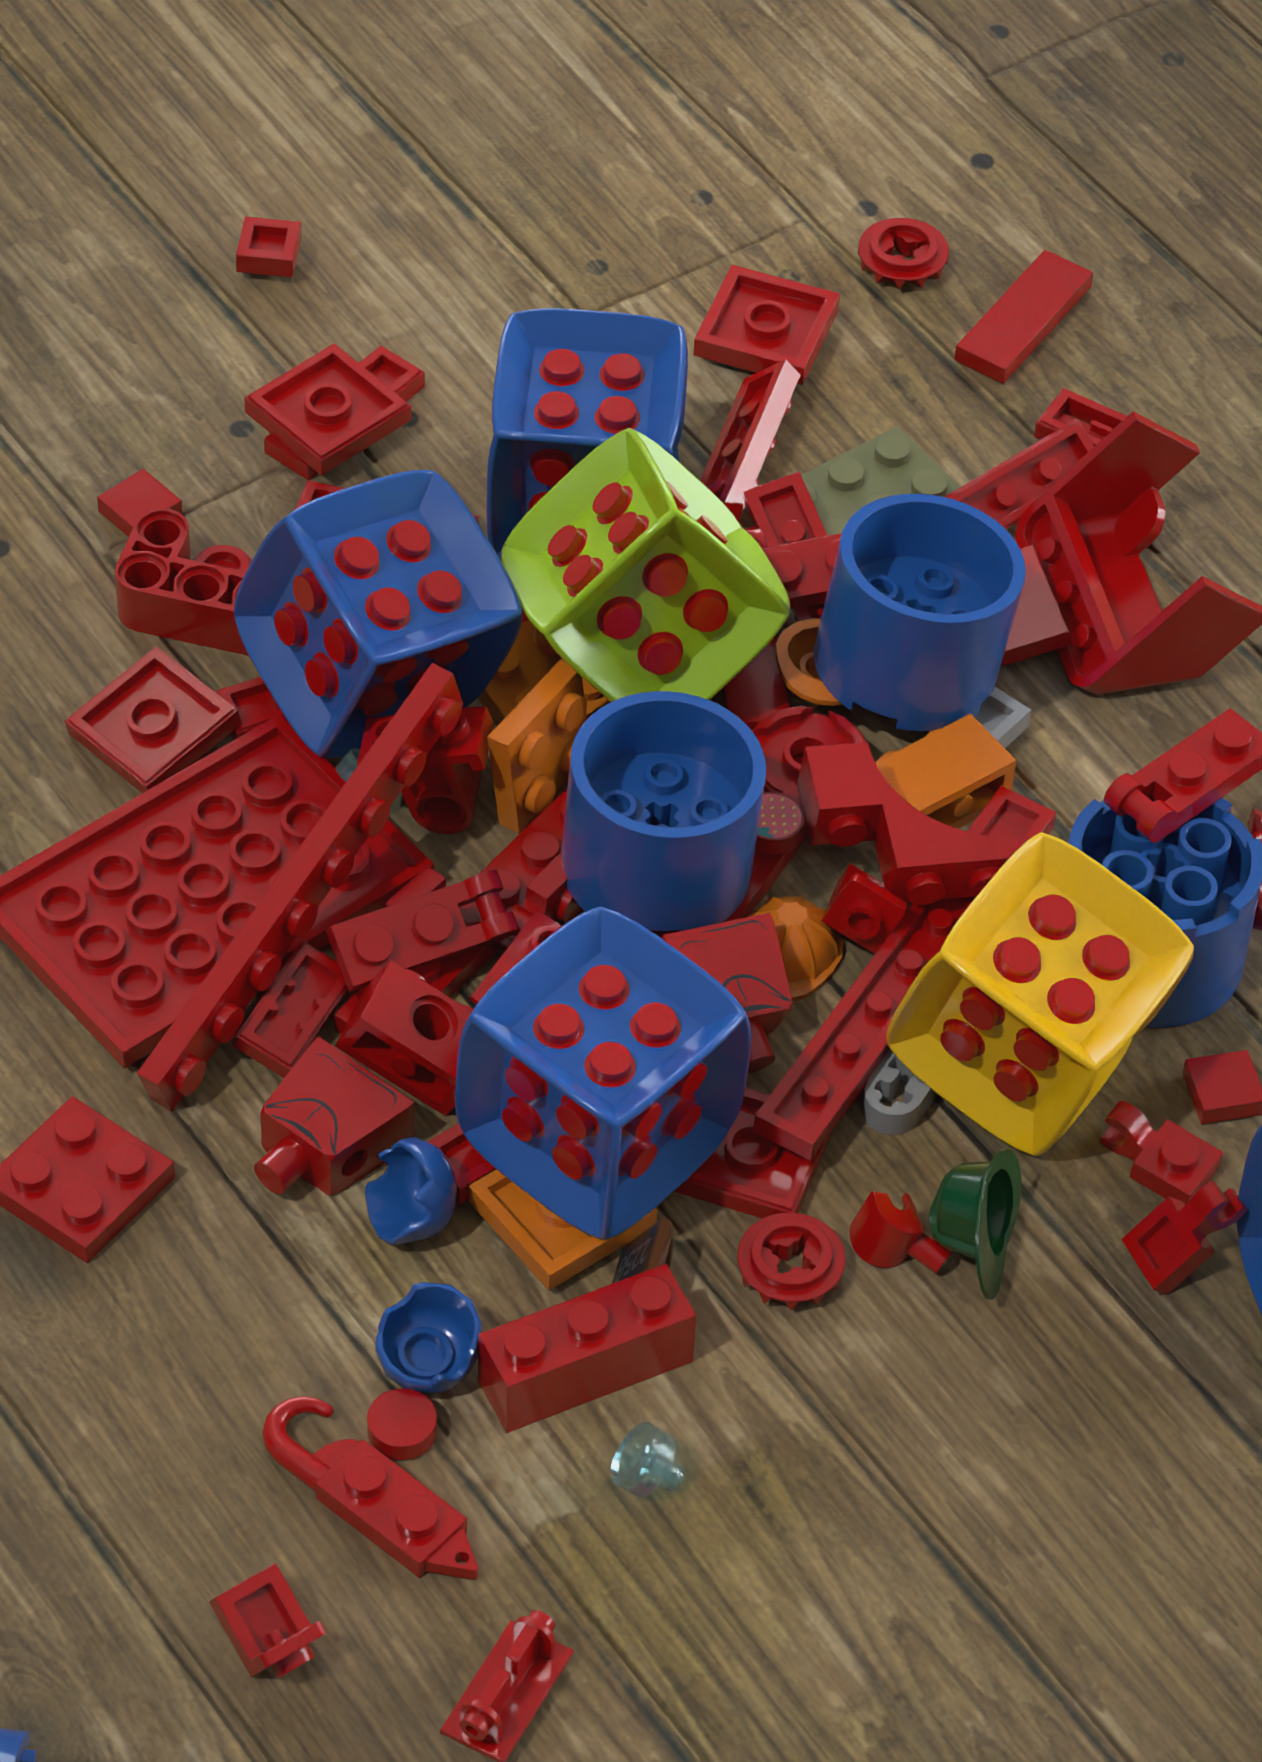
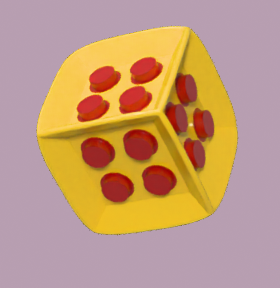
(1038, 993)

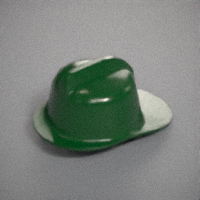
(978, 1214)

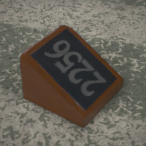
(646, 1251)

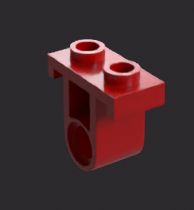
(449, 784)

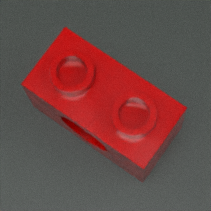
(387, 1041)

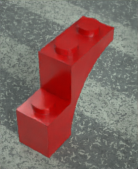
(917, 856)

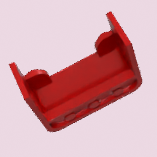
(1089, 547)

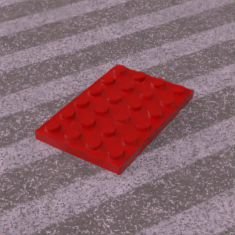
(157, 889)

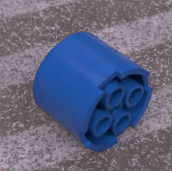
(919, 610)
(663, 810)
(1201, 879)

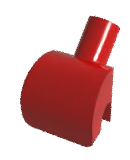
(889, 1235)

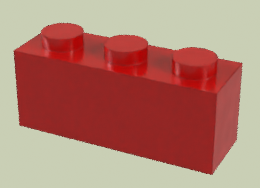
(586, 1348)

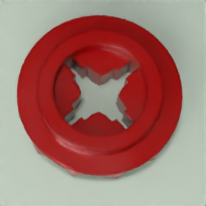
(910, 238)
(780, 1238)

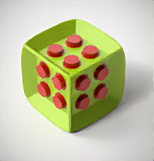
(643, 575)

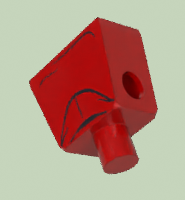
(750, 966)
(329, 1123)

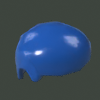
(413, 1194)
(429, 1338)

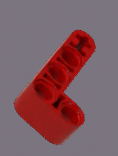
(171, 594)

